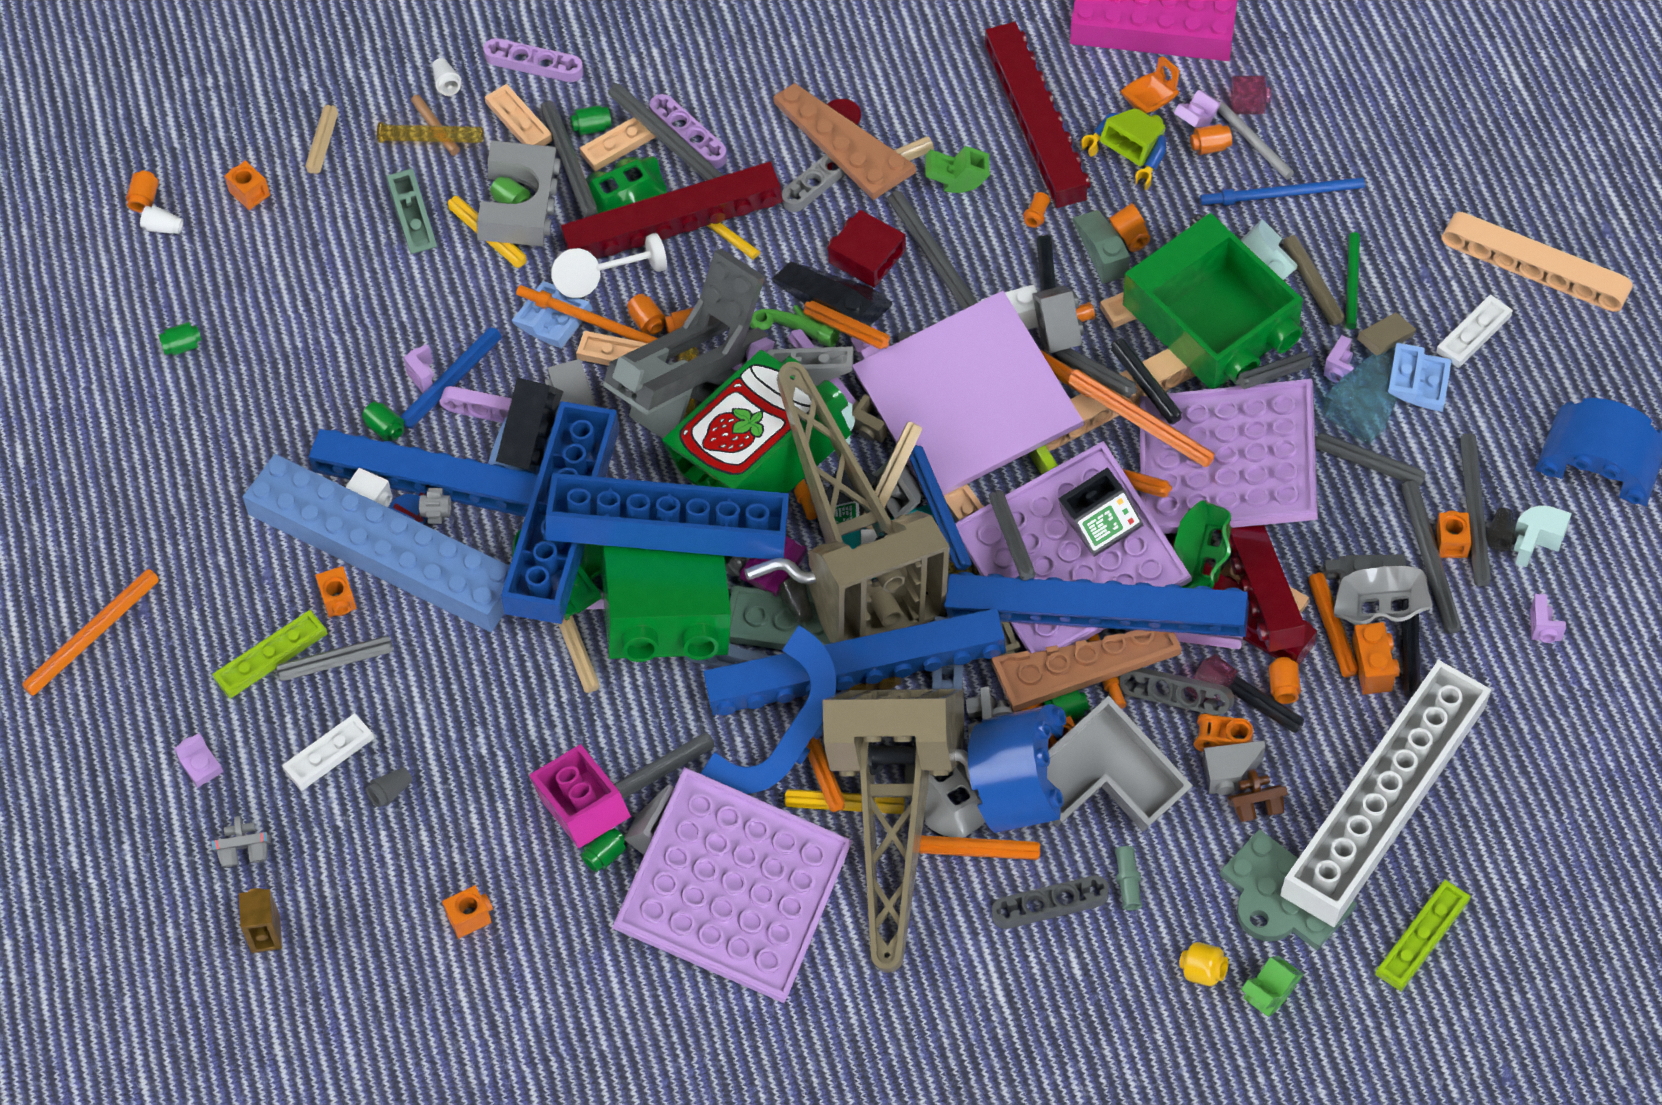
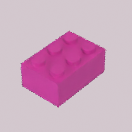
(579, 796)

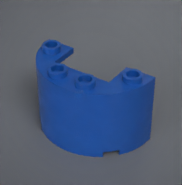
(1607, 441)
(1010, 767)

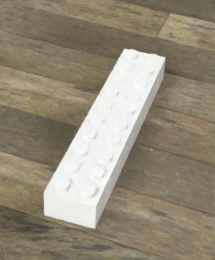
(1385, 793)

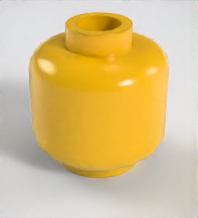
(1204, 964)

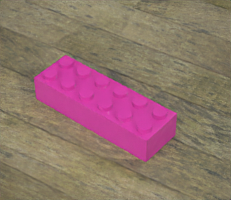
(1157, 26)

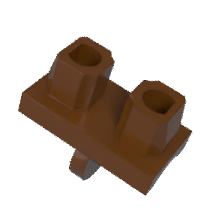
(1244, 802)

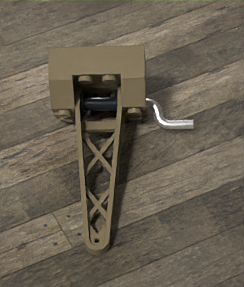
(905, 557)
(851, 732)

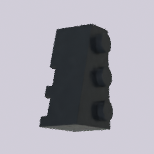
(528, 424)

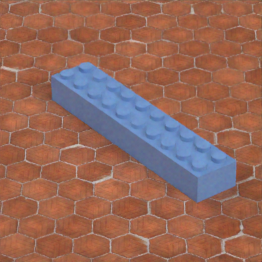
(379, 541)

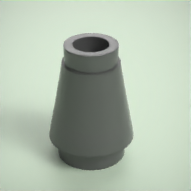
(388, 787)

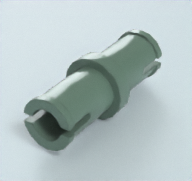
(1128, 878)

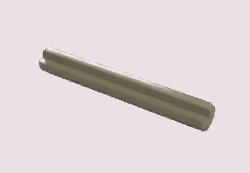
(1313, 280)

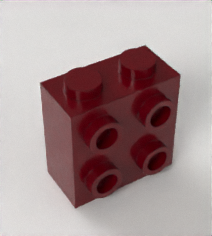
(866, 248)

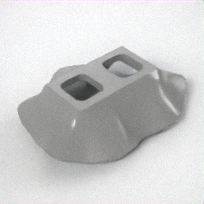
(1385, 586)
(941, 813)

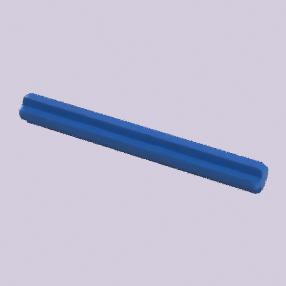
(451, 376)
(939, 508)

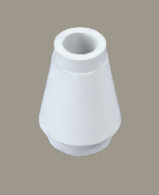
(446, 78)
(159, 220)

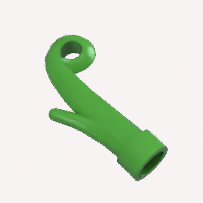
(824, 334)

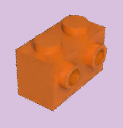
(1374, 659)

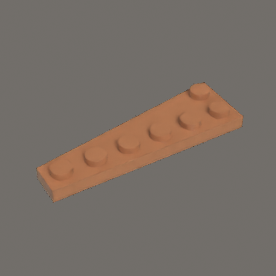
(854, 150)
(1058, 671)

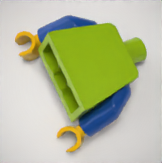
(1132, 136)

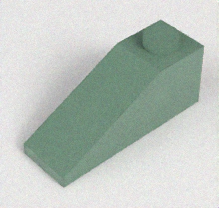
(411, 211)
(1103, 246)

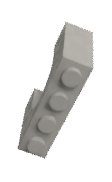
(526, 221)

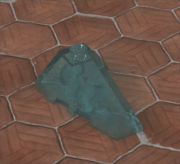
(1362, 398)

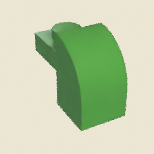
(958, 173)
(1272, 985)

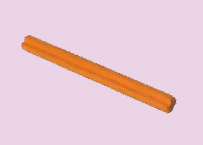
(1141, 418)
(90, 632)

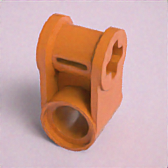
(1131, 227)
(1221, 731)

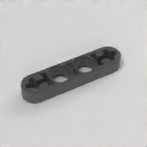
(1176, 691)
(1052, 907)

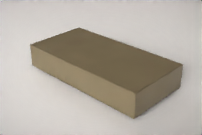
(1386, 333)

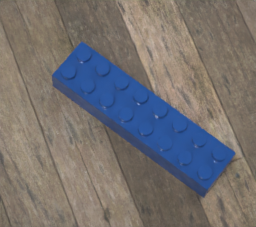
(666, 516)
(546, 570)

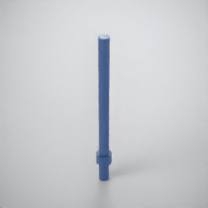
(1229, 196)

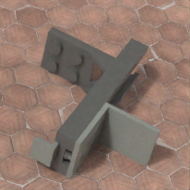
(662, 390)

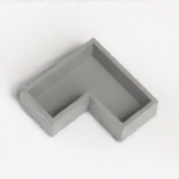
(1115, 755)

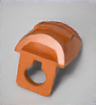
(1153, 90)

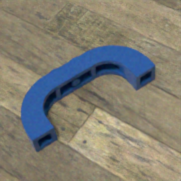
(807, 724)

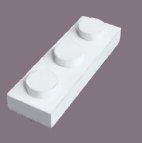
(1474, 331)
(328, 752)

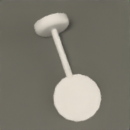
(578, 271)

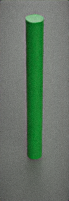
(1352, 280)

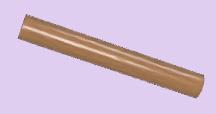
(431, 119)

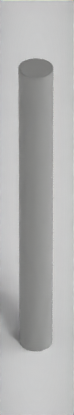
(1256, 141)

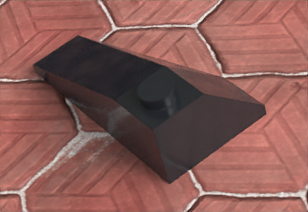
(834, 292)

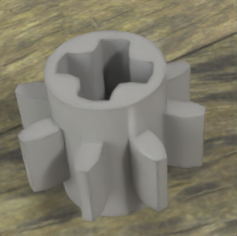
(435, 505)

